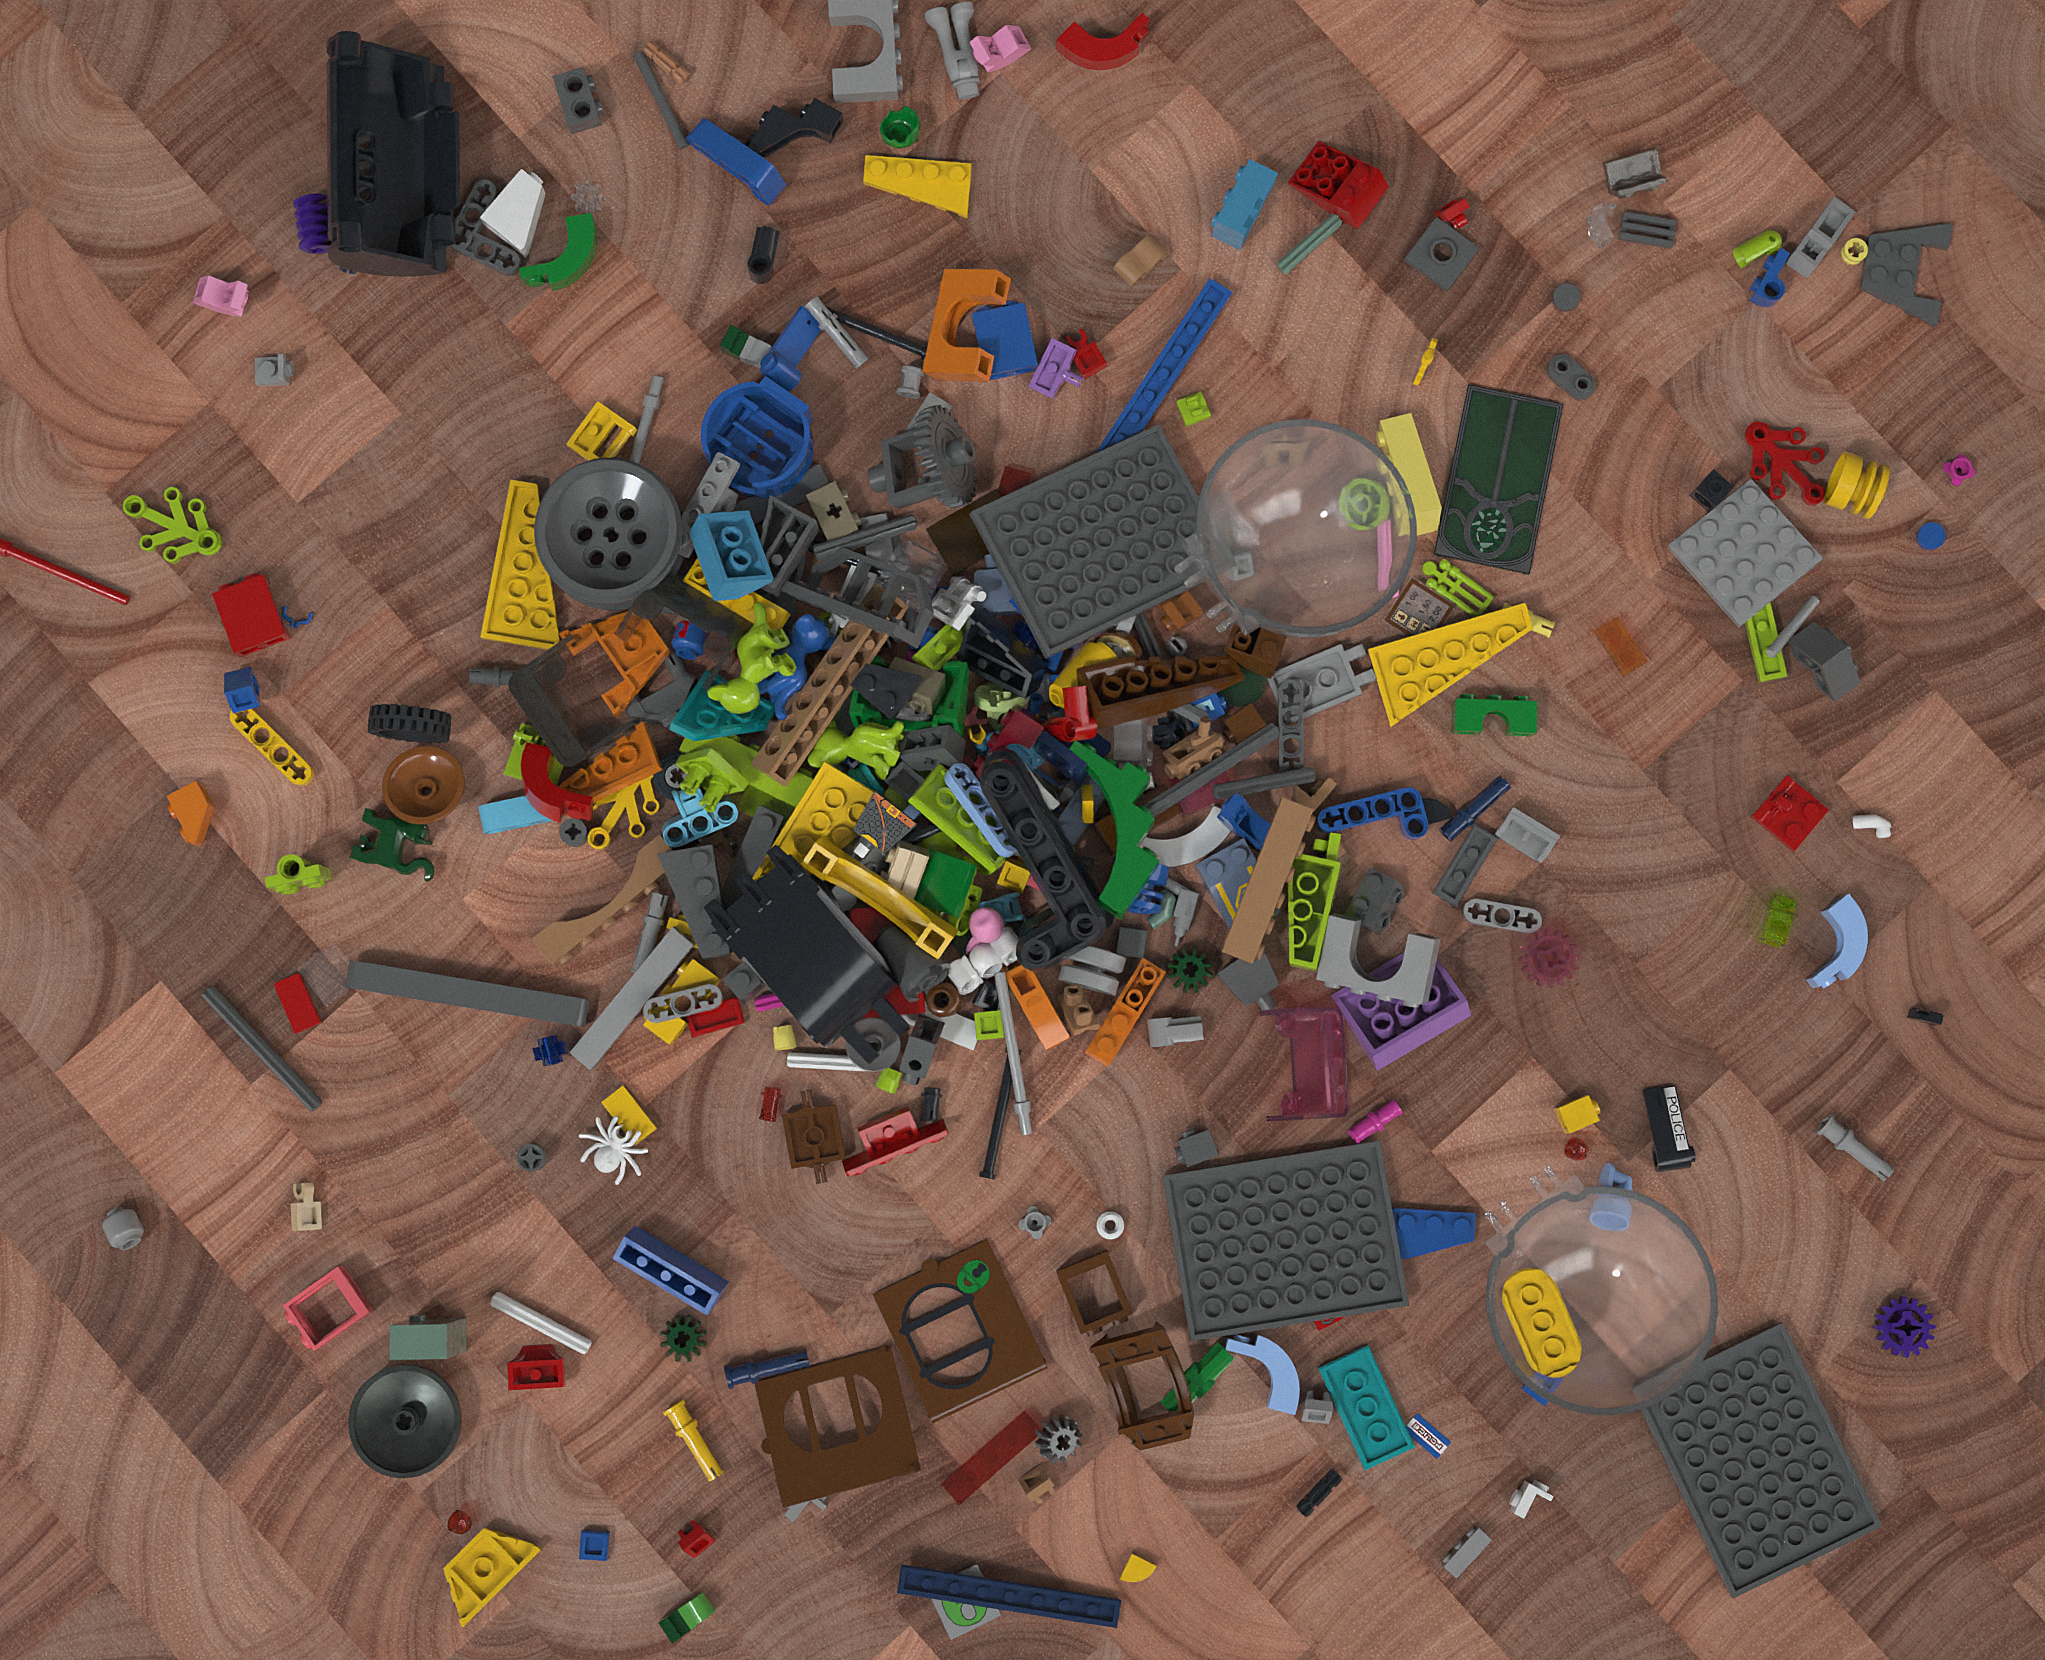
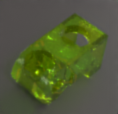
(1777, 921)

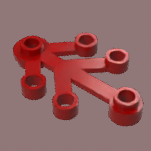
(1783, 460)

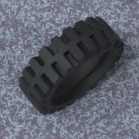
(409, 723)

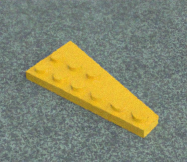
(521, 591)
(1430, 662)

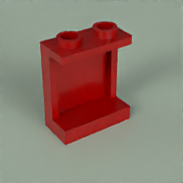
(250, 615)

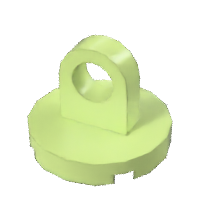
(996, 701)

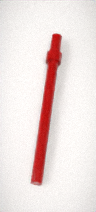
(7, 549)

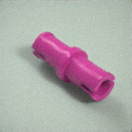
(1374, 1121)

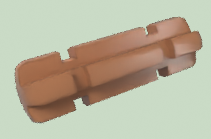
(666, 62)

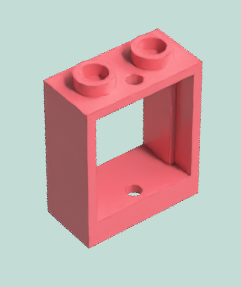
(351, 1292)

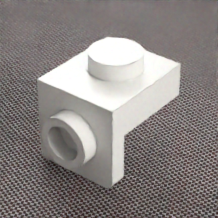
(1523, 1498)

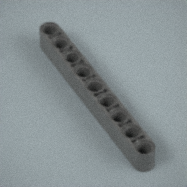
(467, 993)

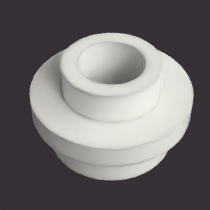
(1117, 1231)

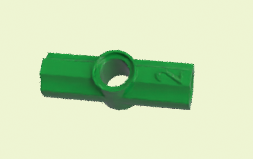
(1201, 1375)

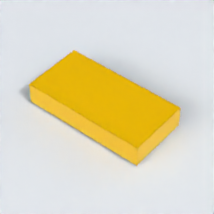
(629, 1113)

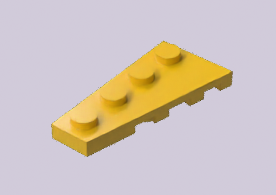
(926, 181)

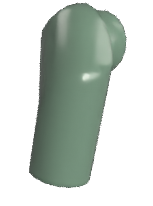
(1167, 911)

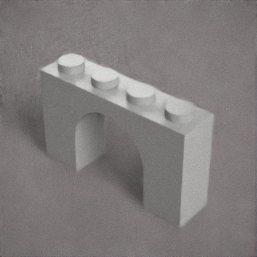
(880, 78)
(1340, 964)

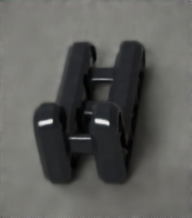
(1073, 913)

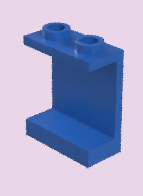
(1006, 336)

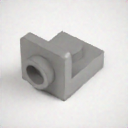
(273, 371)

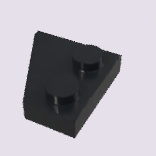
(886, 687)

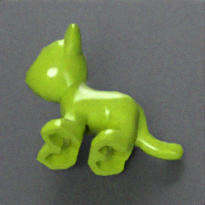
(754, 653)
(868, 744)

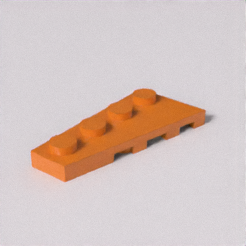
(620, 767)

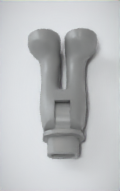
(960, 63)

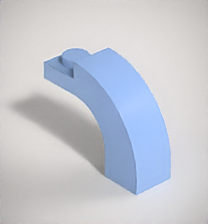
(1851, 945)
(1284, 1378)

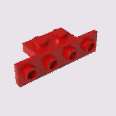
(890, 1138)

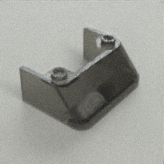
(721, 623)
(551, 714)

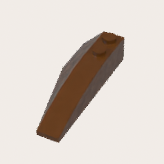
(1138, 689)

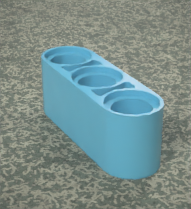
(509, 815)

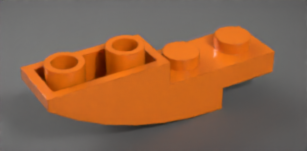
(1036, 1005)
(1125, 1012)

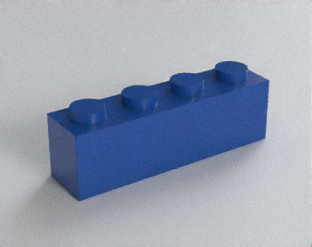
(670, 1270)

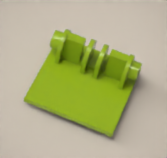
(528, 734)

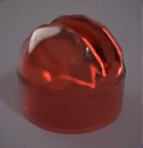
(1571, 1146)
(459, 1522)

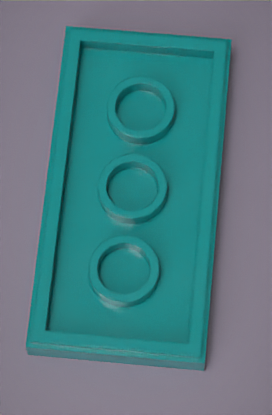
(1366, 1407)

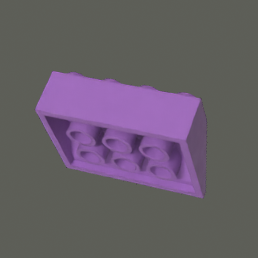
(1393, 1029)

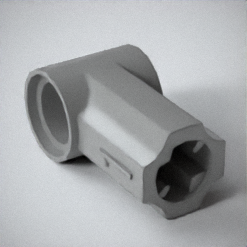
(1170, 1031)

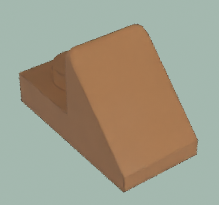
(1319, 791)

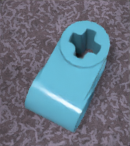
(1002, 906)

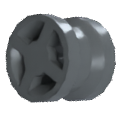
(575, 837)
(526, 1157)

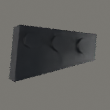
(1000, 655)

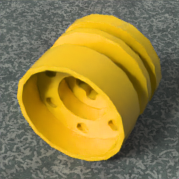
(1863, 487)

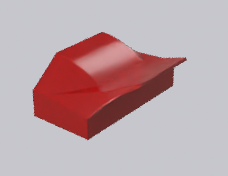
(536, 1369)

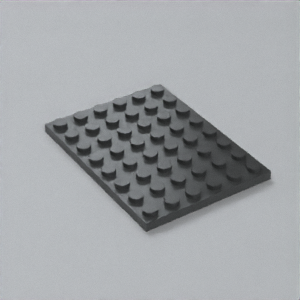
(1094, 540)
(1285, 1241)
(1759, 1462)

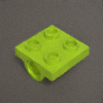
(308, 875)

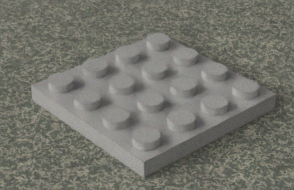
(1745, 553)

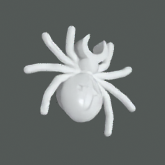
(613, 1149)

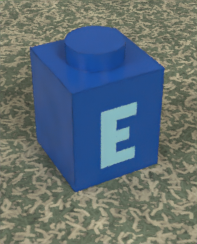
(1212, 705)

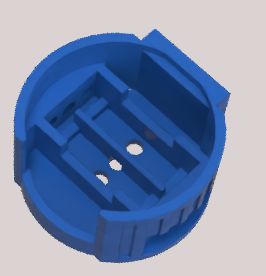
(739, 423)

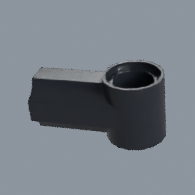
(763, 253)

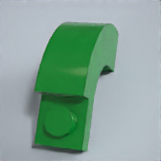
(572, 262)

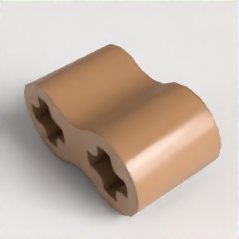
(1140, 261)

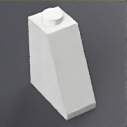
(517, 211)

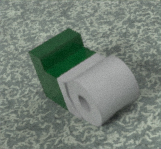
(744, 347)

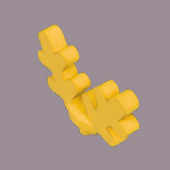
(1425, 361)

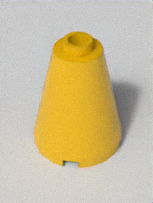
(1087, 655)

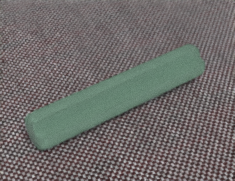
(1309, 243)

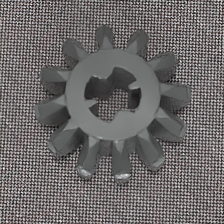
(1058, 1449)

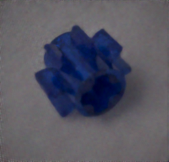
(1025, 635)
(550, 1050)

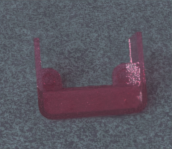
(1316, 1063)

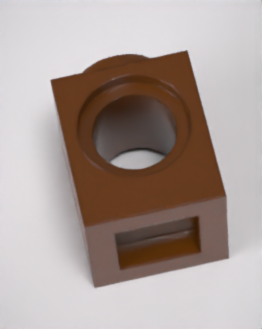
(1242, 724)

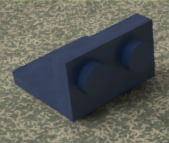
(1065, 760)

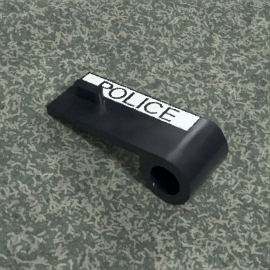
(1668, 1130)

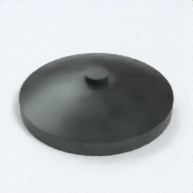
(404, 1421)

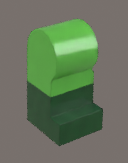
(686, 1617)

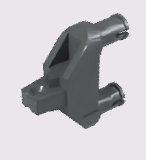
(664, 704)

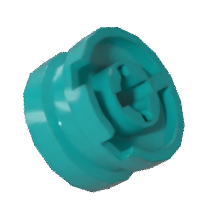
(866, 776)

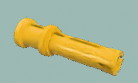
(686, 1428)

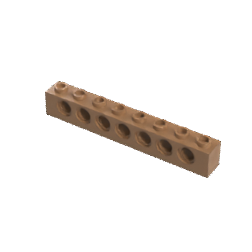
(823, 694)

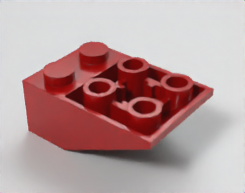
(1339, 183)

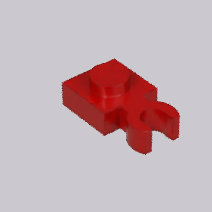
(1088, 357)

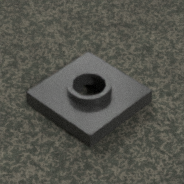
(1441, 272)

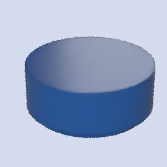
(1930, 536)

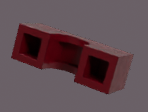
(1018, 728)

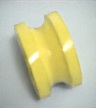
(1848, 258)

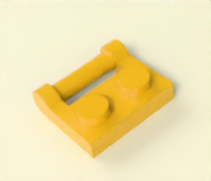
(596, 429)

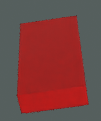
(297, 1003)
(725, 1016)

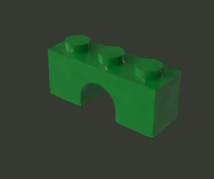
(1517, 714)

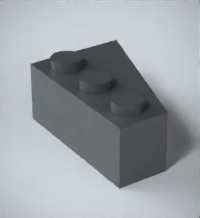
(785, 541)

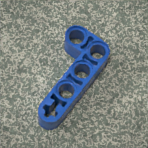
(737, 160)
(1370, 816)

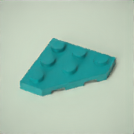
(707, 719)

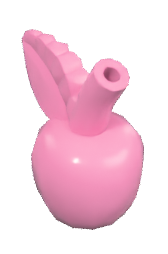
(985, 926)

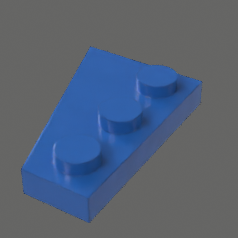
(1431, 1230)

